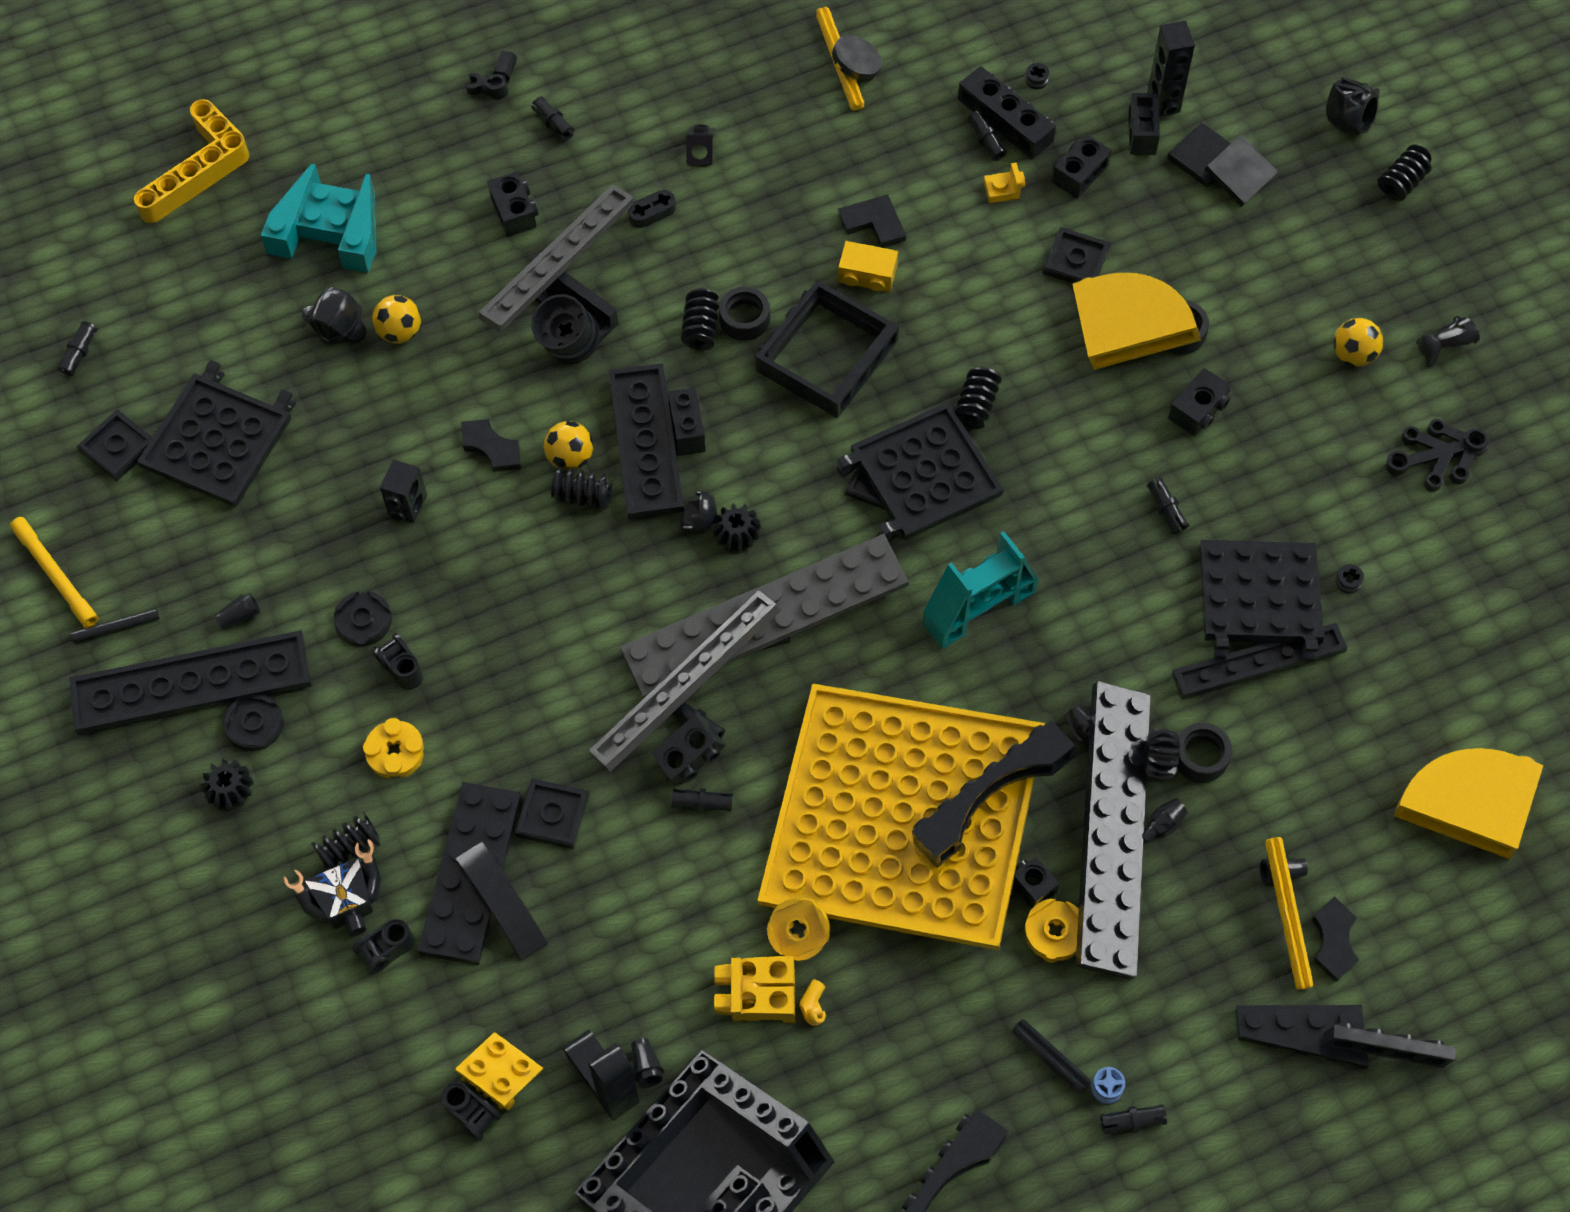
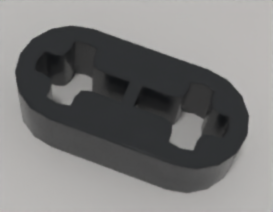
(652, 209)

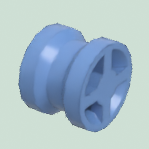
(1109, 1078)

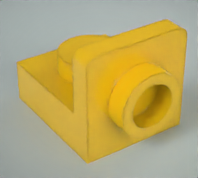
(1004, 185)

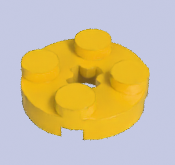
(389, 734)
(1037, 930)
(815, 934)

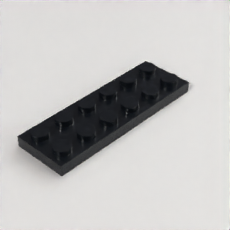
(646, 441)
(457, 913)

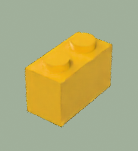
(867, 266)

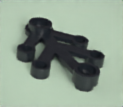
(1439, 451)

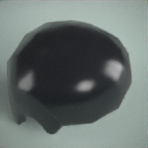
(699, 513)

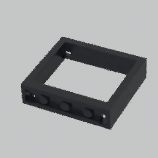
(823, 295)

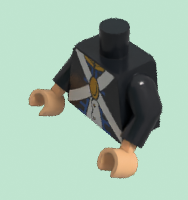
(341, 893)

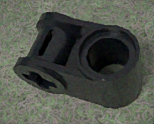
(397, 658)
(382, 946)
(473, 1114)

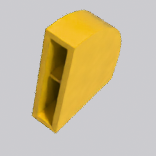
(1131, 317)
(1474, 798)

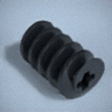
(1406, 172)
(700, 319)
(977, 397)
(581, 489)
(345, 843)

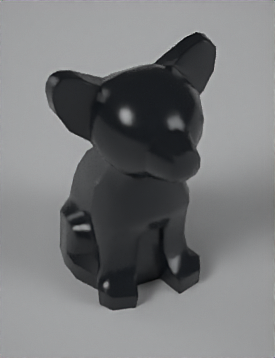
(1459, 333)

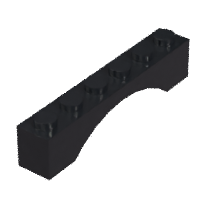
(1039, 755)
(973, 1147)

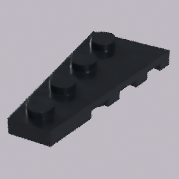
(1300, 1028)

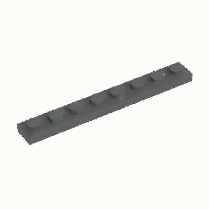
(555, 258)
(684, 680)

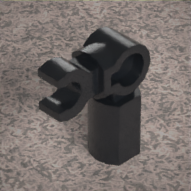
(495, 84)

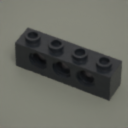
(1171, 66)
(1007, 112)

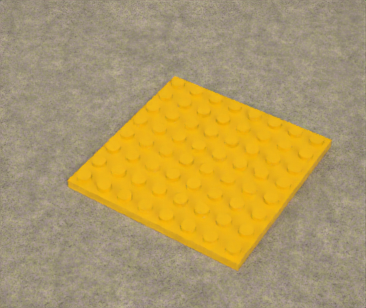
(850, 808)

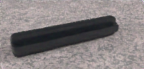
(1051, 1056)

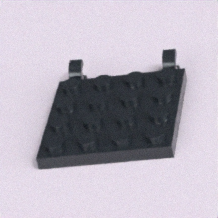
(216, 437)
(923, 471)
(1261, 594)

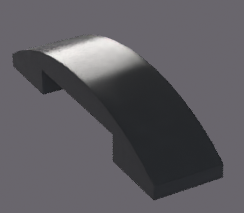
(502, 900)

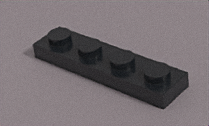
(1397, 1047)

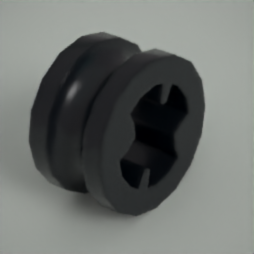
(1041, 71)
(1358, 577)

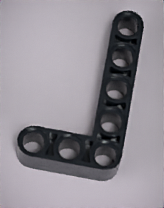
(605, 1073)

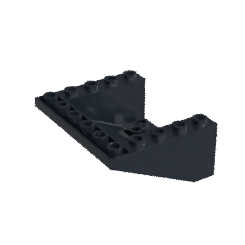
(710, 1149)

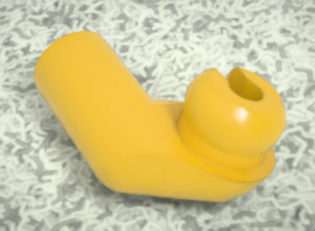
(809, 1003)

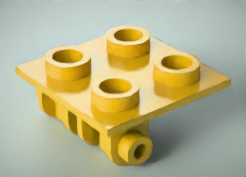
(498, 1070)

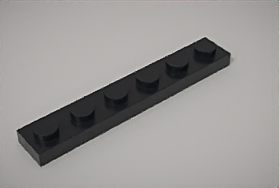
(1251, 664)

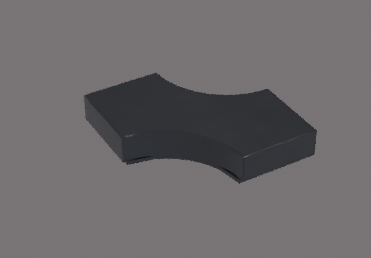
(481, 438)
(1334, 925)

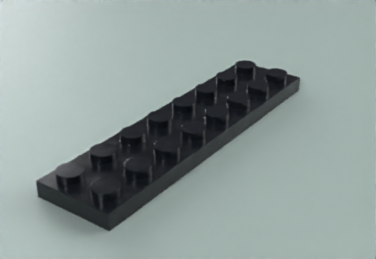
(189, 682)

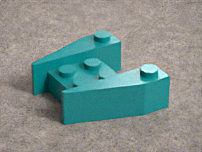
(325, 215)
(974, 591)

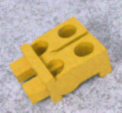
(759, 989)

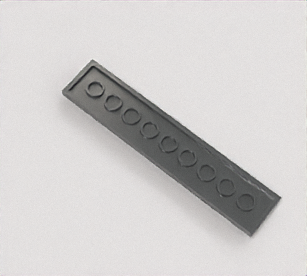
(804, 601)

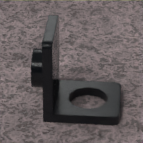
(701, 135)

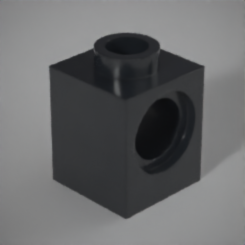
(1034, 894)

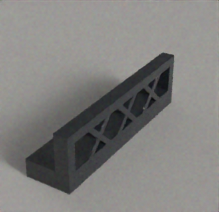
(596, 306)

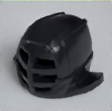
(1351, 105)
(336, 317)

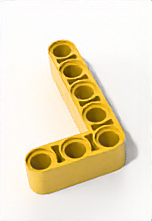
(199, 171)

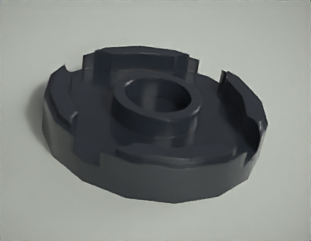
(856, 57)
(362, 618)
(253, 723)

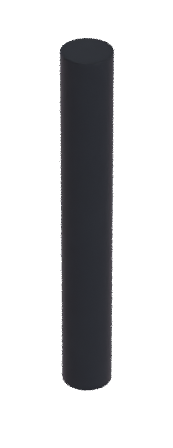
(115, 625)

